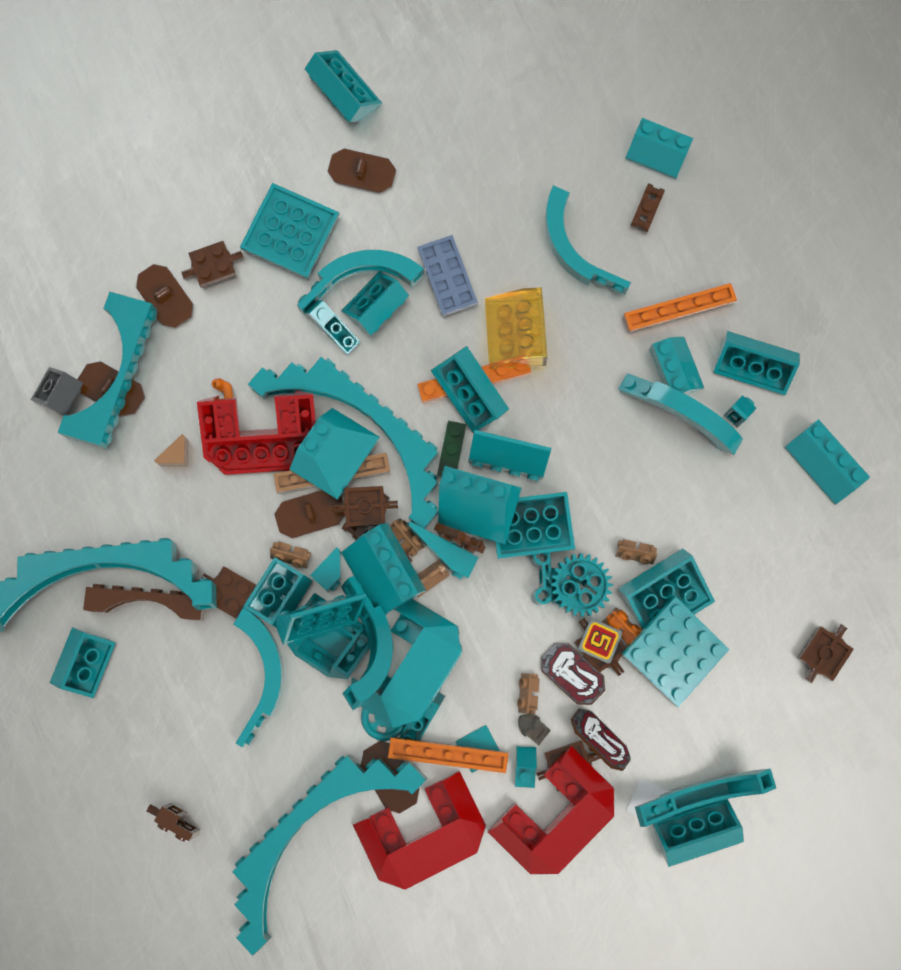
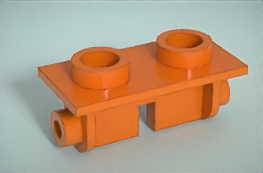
(620, 620)

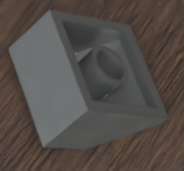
(57, 391)

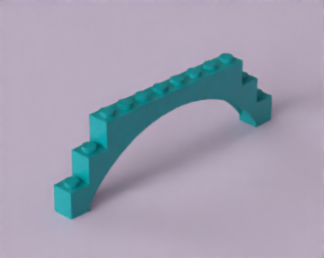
(328, 382)
(156, 557)
(260, 865)

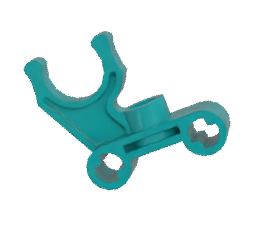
(545, 572)

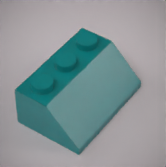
(659, 148)
(375, 302)
(676, 365)
(277, 591)
(82, 663)

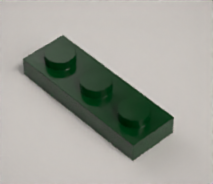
(452, 446)

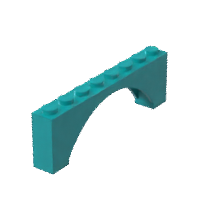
(97, 421)

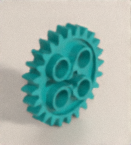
(589, 569)

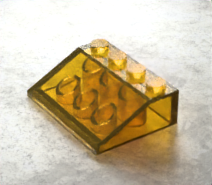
(516, 329)

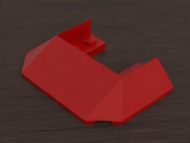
(254, 450)
(557, 845)
(417, 860)

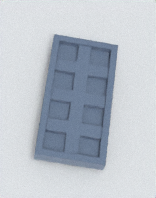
(447, 275)

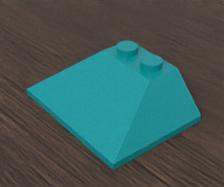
(333, 452)
(335, 651)

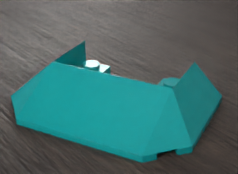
(422, 671)

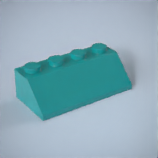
(342, 85)
(756, 363)
(470, 389)
(827, 462)
(698, 832)

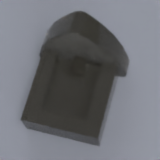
(533, 728)

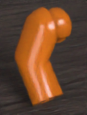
(223, 386)

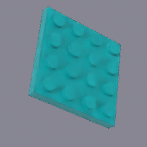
(289, 230)
(675, 651)

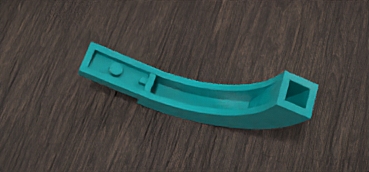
(566, 254)
(358, 262)
(686, 408)
(380, 648)
(273, 671)
(705, 792)

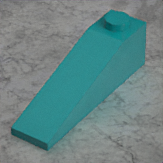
(450, 555)

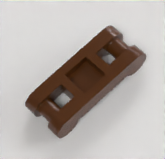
(647, 207)

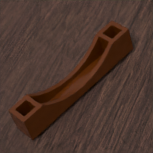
(104, 600)

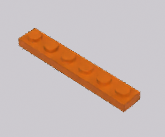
(680, 307)
(432, 390)
(448, 755)

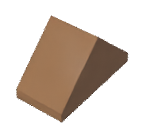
(175, 455)

